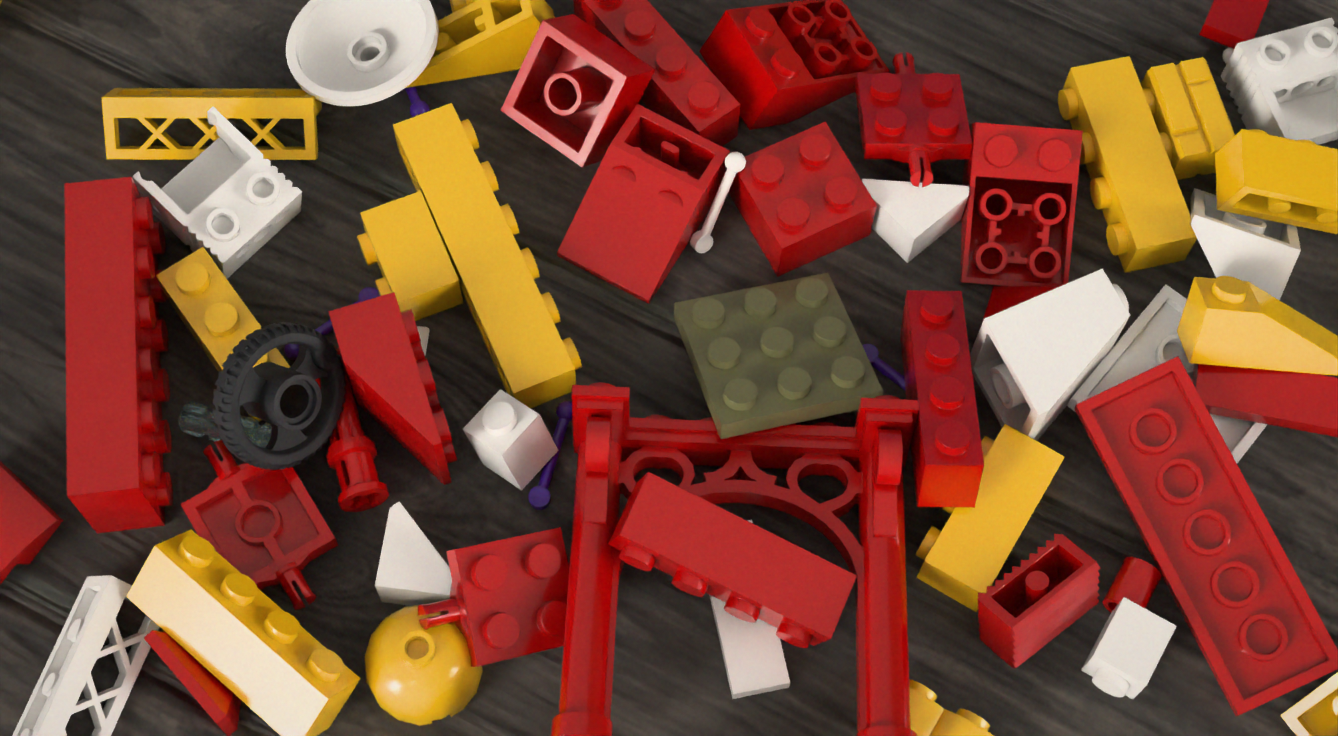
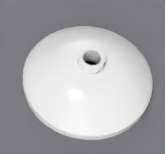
(360, 48)

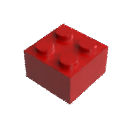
(576, 88)
(802, 199)

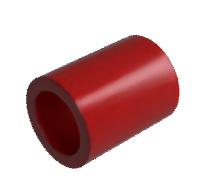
(1134, 581)

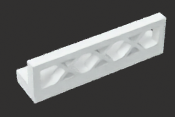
(73, 660)

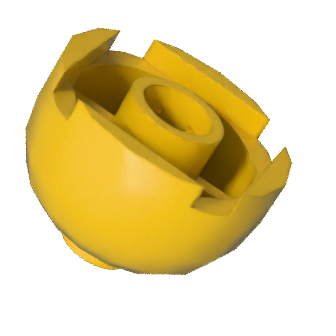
(419, 671)

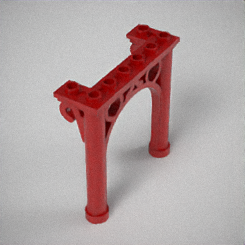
(862, 457)

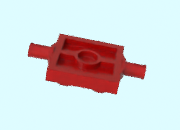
(913, 117)
(261, 523)
(506, 596)

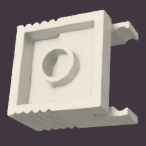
(1288, 82)
(225, 199)

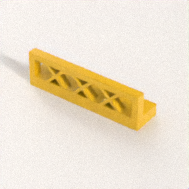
(193, 104)

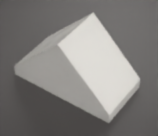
(914, 216)
(409, 564)

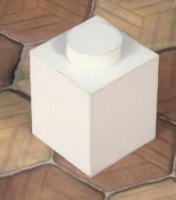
(510, 439)
(1128, 649)

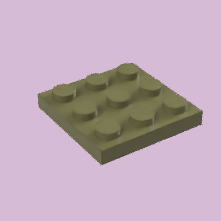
(775, 355)

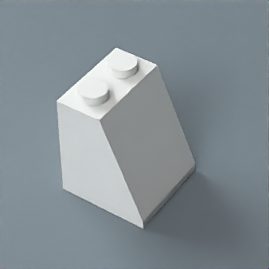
(1045, 349)

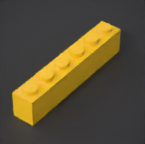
(490, 267)

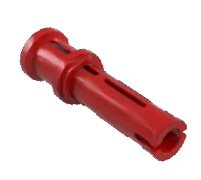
(352, 458)

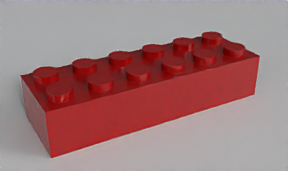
(115, 357)

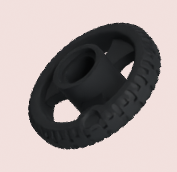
(280, 396)

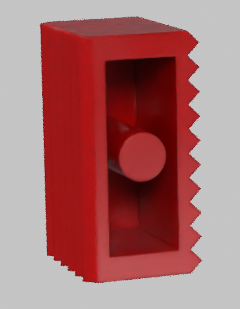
(1037, 600)

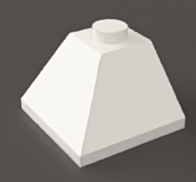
(1245, 245)

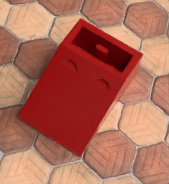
(789, 58)
(644, 203)
(1019, 205)
(394, 378)

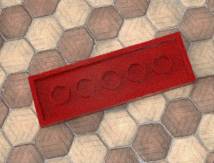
(1208, 536)

